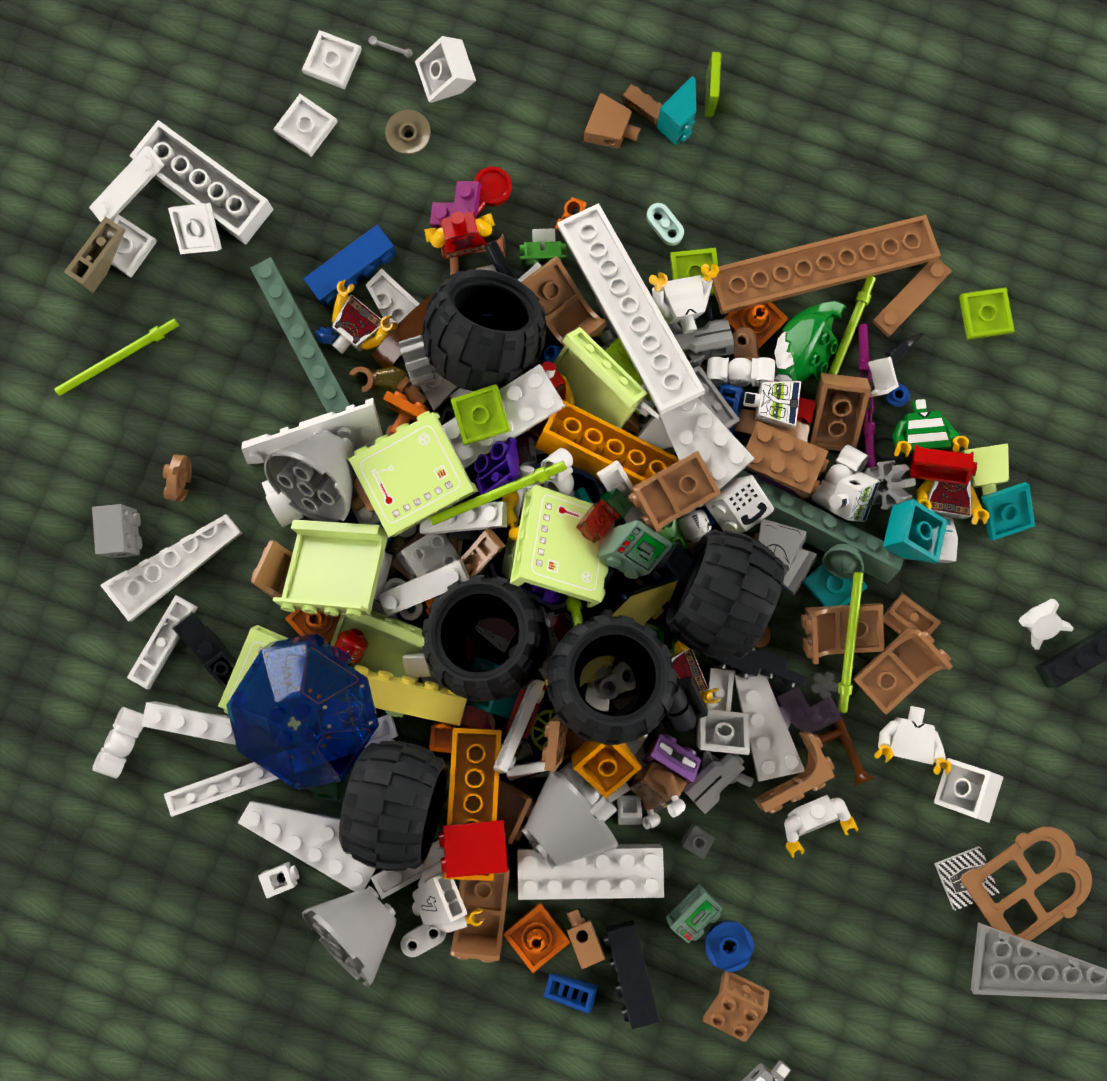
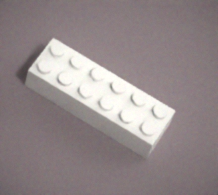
(203, 180)
(617, 873)

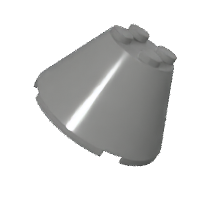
(315, 476)
(563, 825)
(354, 931)

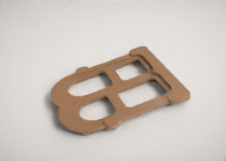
(1064, 861)

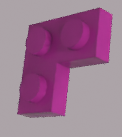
(465, 201)

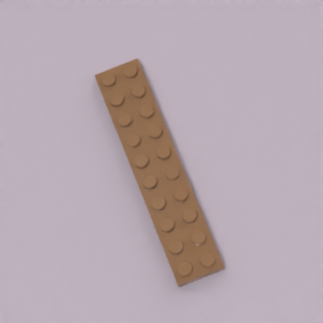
(824, 264)

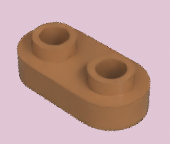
(750, 348)

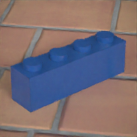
(351, 264)

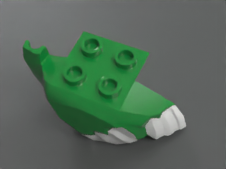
(807, 343)

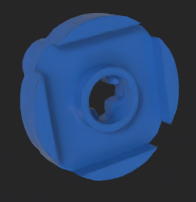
(722, 958)

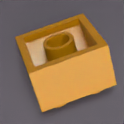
(605, 765)

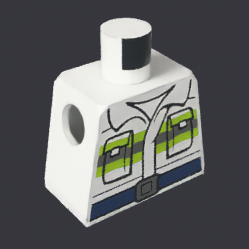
(776, 403)
(854, 497)

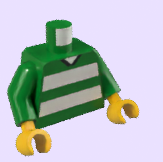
(926, 430)

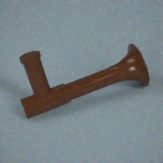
(842, 733)

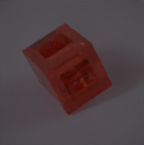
(597, 521)
(474, 717)

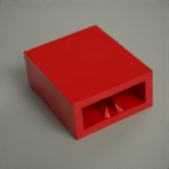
(473, 849)

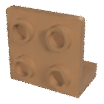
(737, 1006)

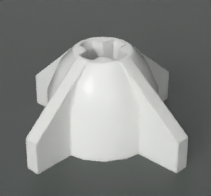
(1044, 622)

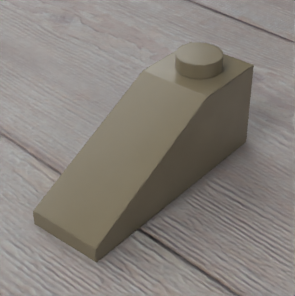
(96, 255)

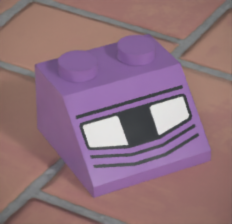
(673, 757)

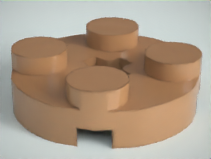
(177, 475)

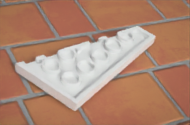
(396, 302)
(356, 423)
(310, 839)

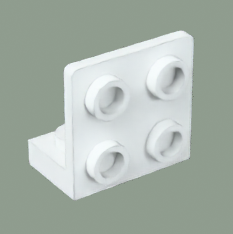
(427, 555)

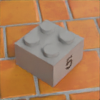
(116, 531)

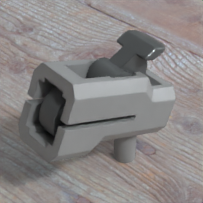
(705, 342)
(714, 777)

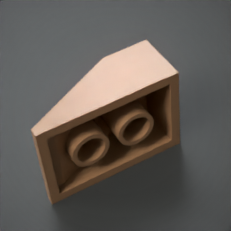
(839, 411)

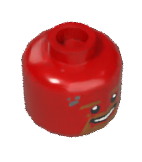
(352, 643)

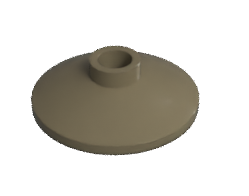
(407, 122)

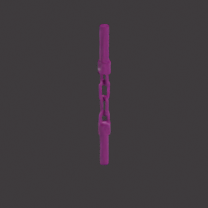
(868, 427)

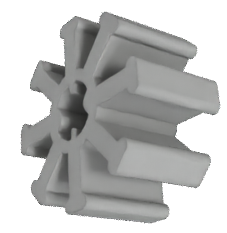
(416, 361)
(891, 484)

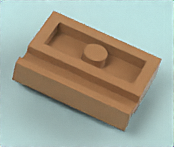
(906, 614)

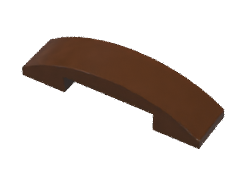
(389, 352)

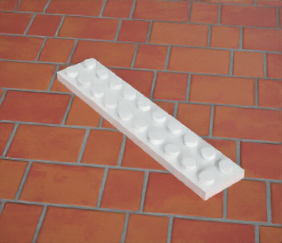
(631, 309)
(526, 404)

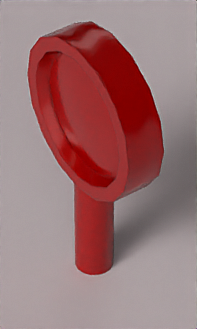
(495, 187)

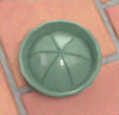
(843, 561)

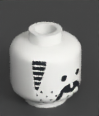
(694, 525)

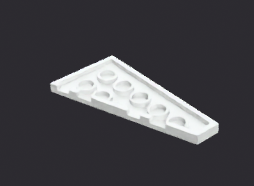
(695, 429)

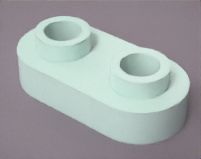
(665, 225)

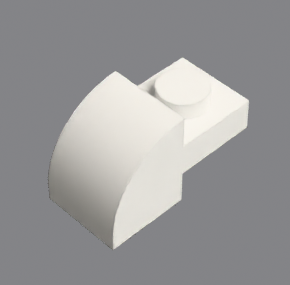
(279, 505)

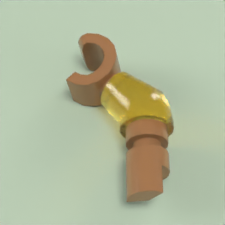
(391, 378)

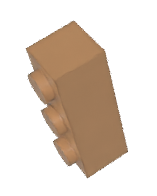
(642, 103)

